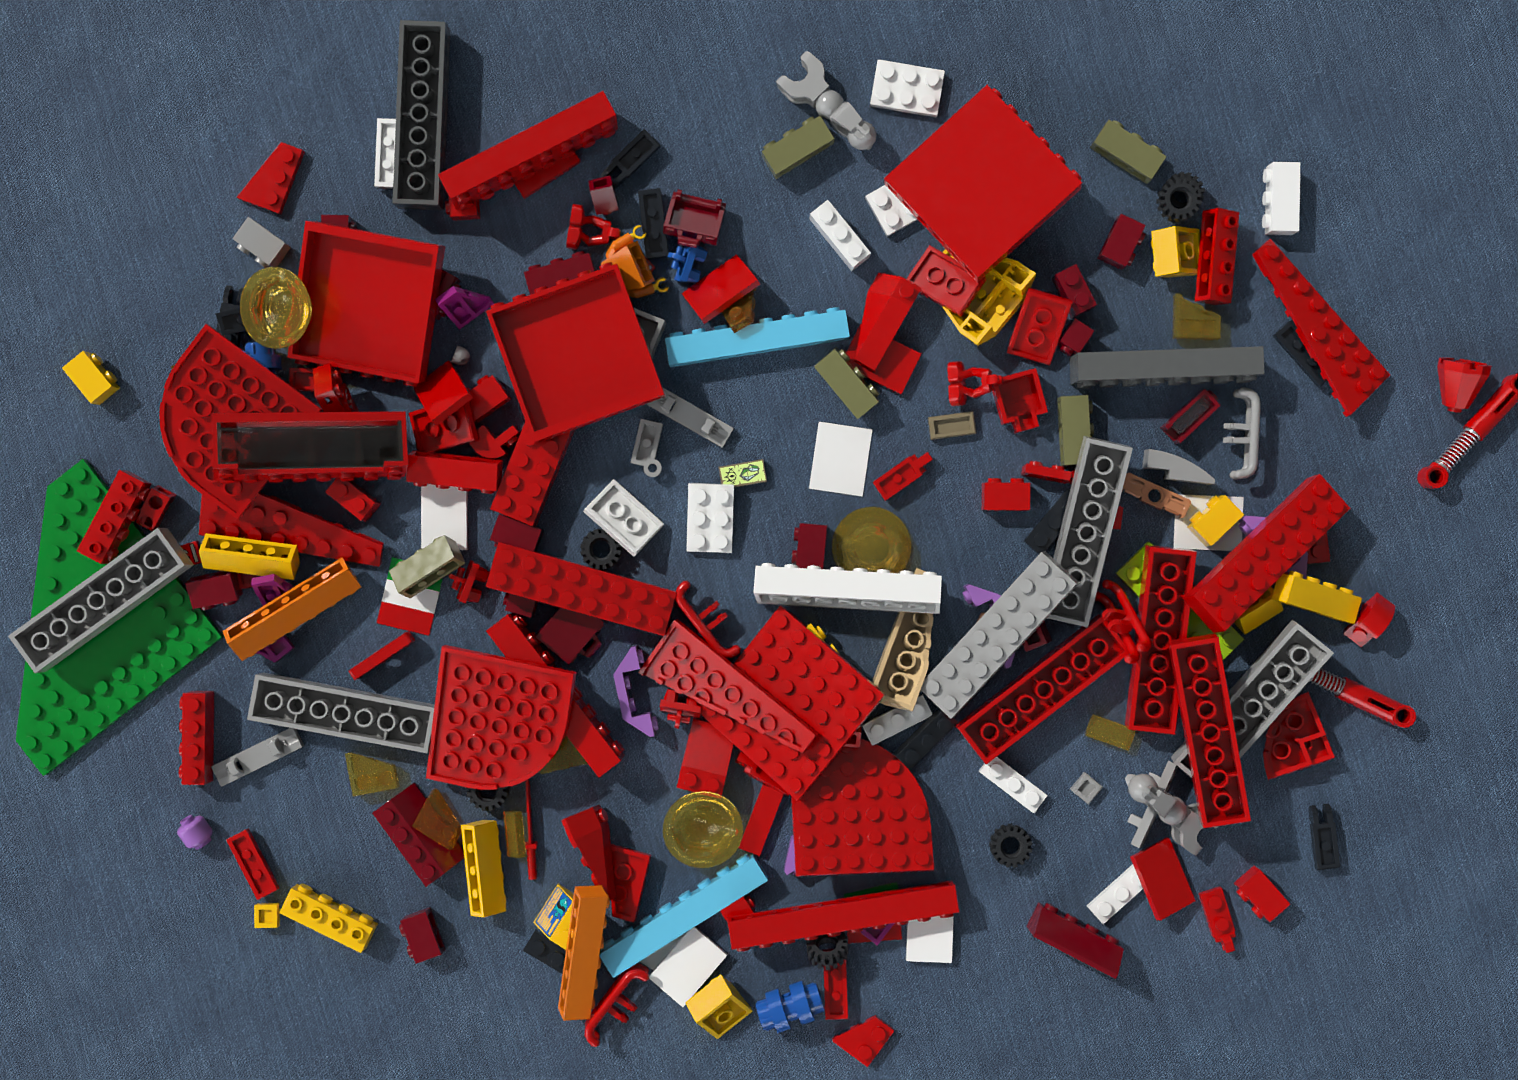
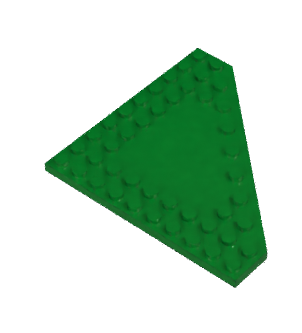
(122, 663)

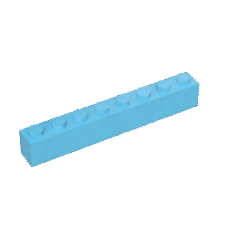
(757, 338)
(682, 915)

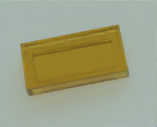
(1110, 732)
(514, 834)

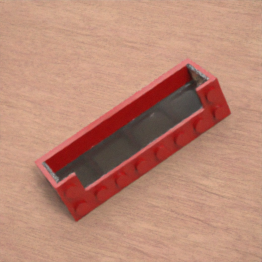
(309, 446)

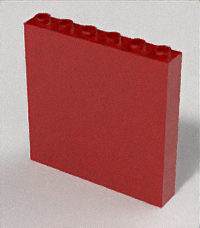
(983, 182)
(368, 302)
(575, 352)

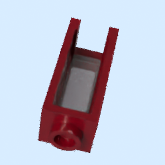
(1190, 416)

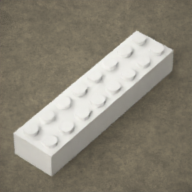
(847, 588)

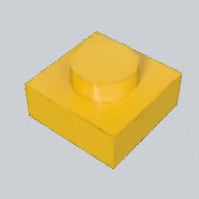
(266, 915)

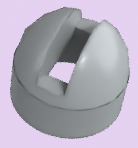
(460, 356)

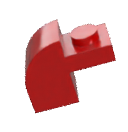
(493, 447)
(1373, 620)

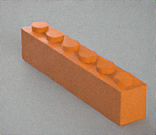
(291, 609)
(583, 952)

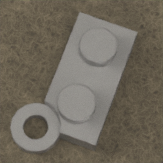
(647, 446)

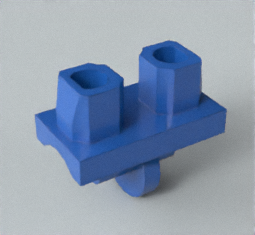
(683, 262)

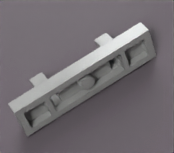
(693, 418)
(257, 756)
(1144, 824)

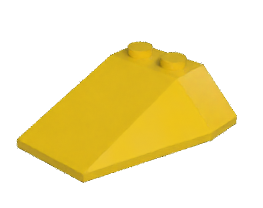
(995, 301)

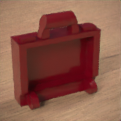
(694, 219)
(569, 632)

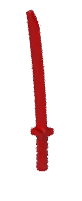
(530, 845)

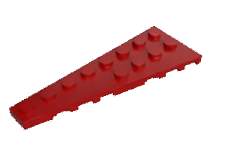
(1337, 350)
(286, 523)
(703, 674)

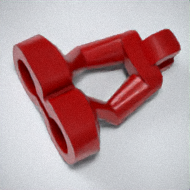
(575, 232)
(957, 389)

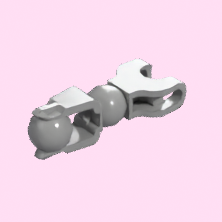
(828, 103)
(1171, 810)

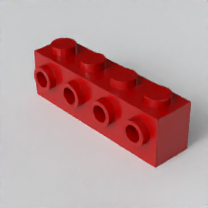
(1217, 256)
(454, 471)
(114, 517)
(197, 737)

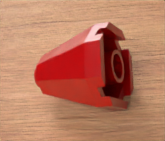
(1461, 381)

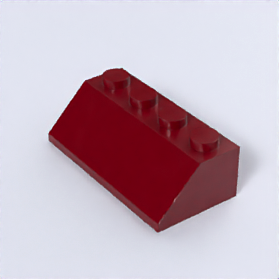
(422, 853)
(1076, 939)

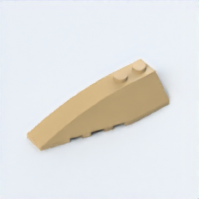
(905, 659)

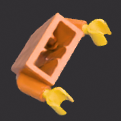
(633, 265)

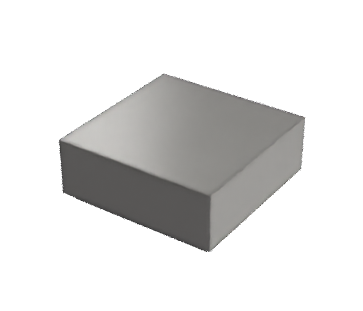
(1086, 788)

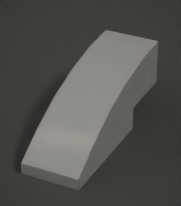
(1175, 467)

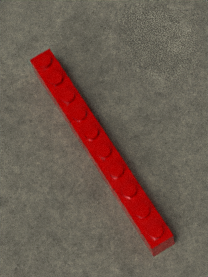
(842, 915)

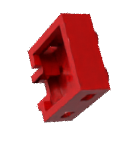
(329, 384)
(1020, 400)

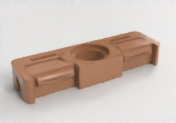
(1168, 500)

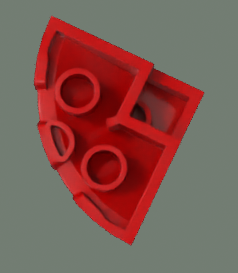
(1295, 739)

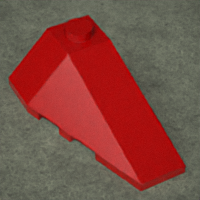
(884, 312)
(591, 835)

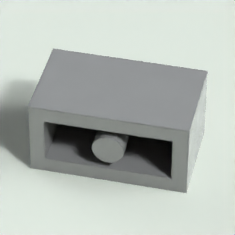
(260, 242)

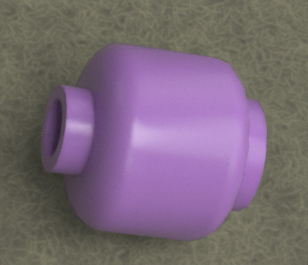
(194, 832)

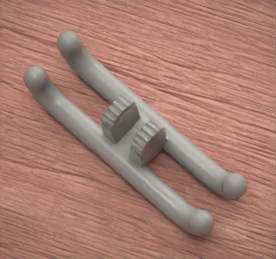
(1252, 431)

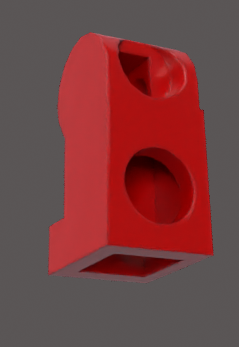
(155, 507)

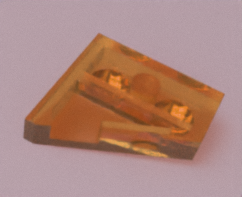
(741, 312)
(438, 821)

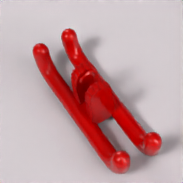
(697, 621)
(1124, 621)
(613, 995)

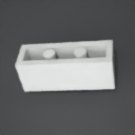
(1281, 198)
(839, 235)

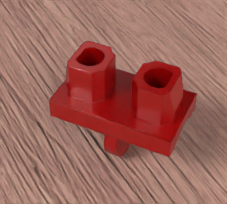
(473, 572)
(671, 705)

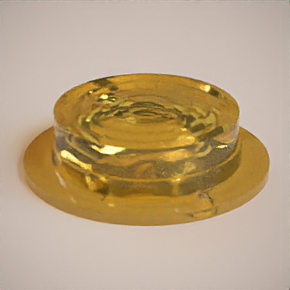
(275, 307)
(872, 541)
(702, 829)

